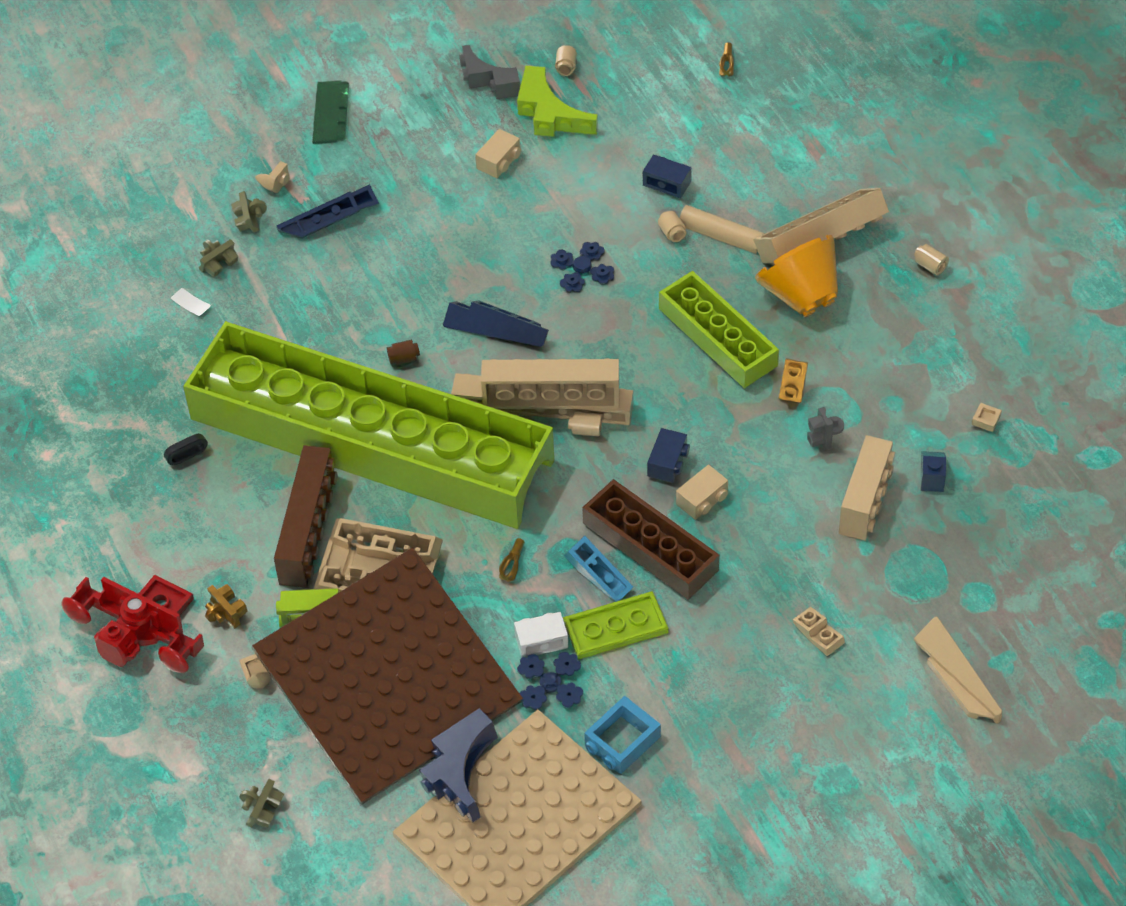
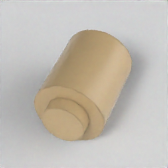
(931, 259)
(585, 424)

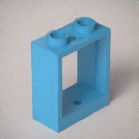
(636, 717)

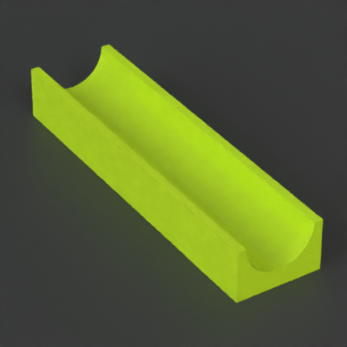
(370, 421)

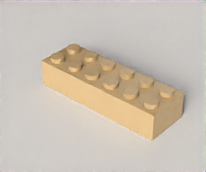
(832, 219)
(550, 383)

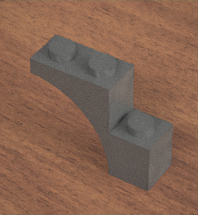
(480, 74)

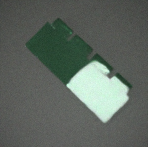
(330, 112)

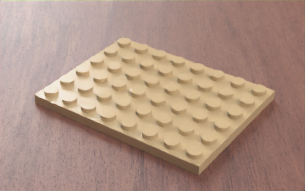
(539, 814)

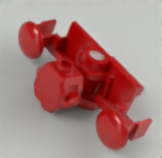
(138, 620)

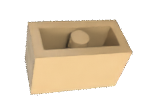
(498, 153)
(702, 492)

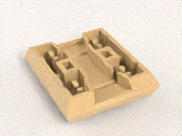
(346, 566)

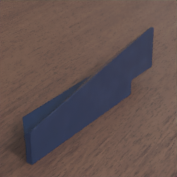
(329, 213)
(494, 322)

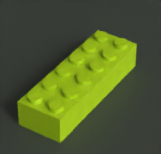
(718, 329)

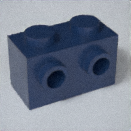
(667, 176)
(667, 455)

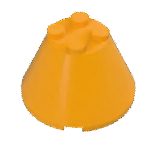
(804, 276)

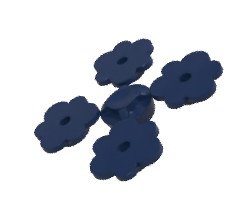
(582, 265)
(550, 681)

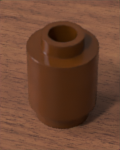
(403, 352)

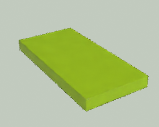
(615, 625)

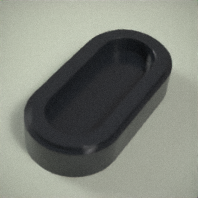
(185, 449)

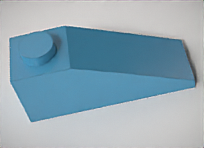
(598, 569)

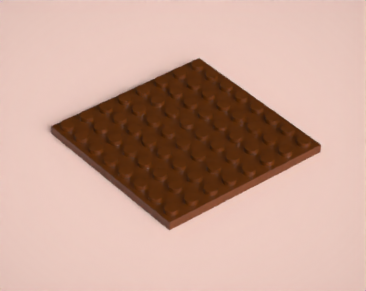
(384, 673)

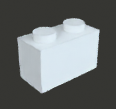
(541, 634)

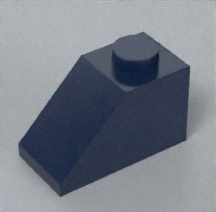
(933, 471)

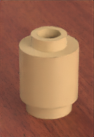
(565, 60)
(672, 226)

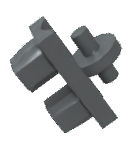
(823, 429)

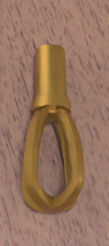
(727, 56)
(514, 555)

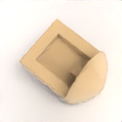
(276, 179)
(255, 672)

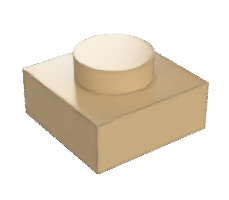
(986, 417)

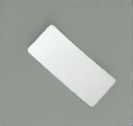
(190, 302)

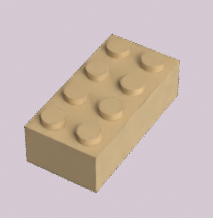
(867, 488)

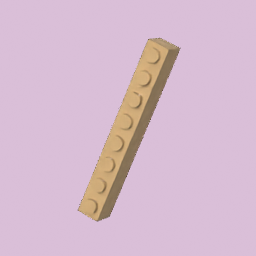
(469, 388)

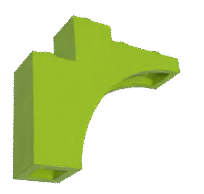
(548, 111)

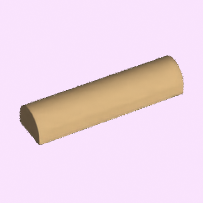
(720, 228)

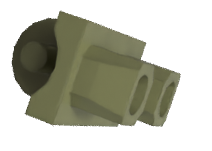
(251, 211)
(214, 253)
(259, 814)

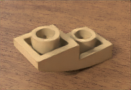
(818, 632)

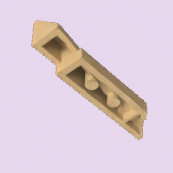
(956, 672)

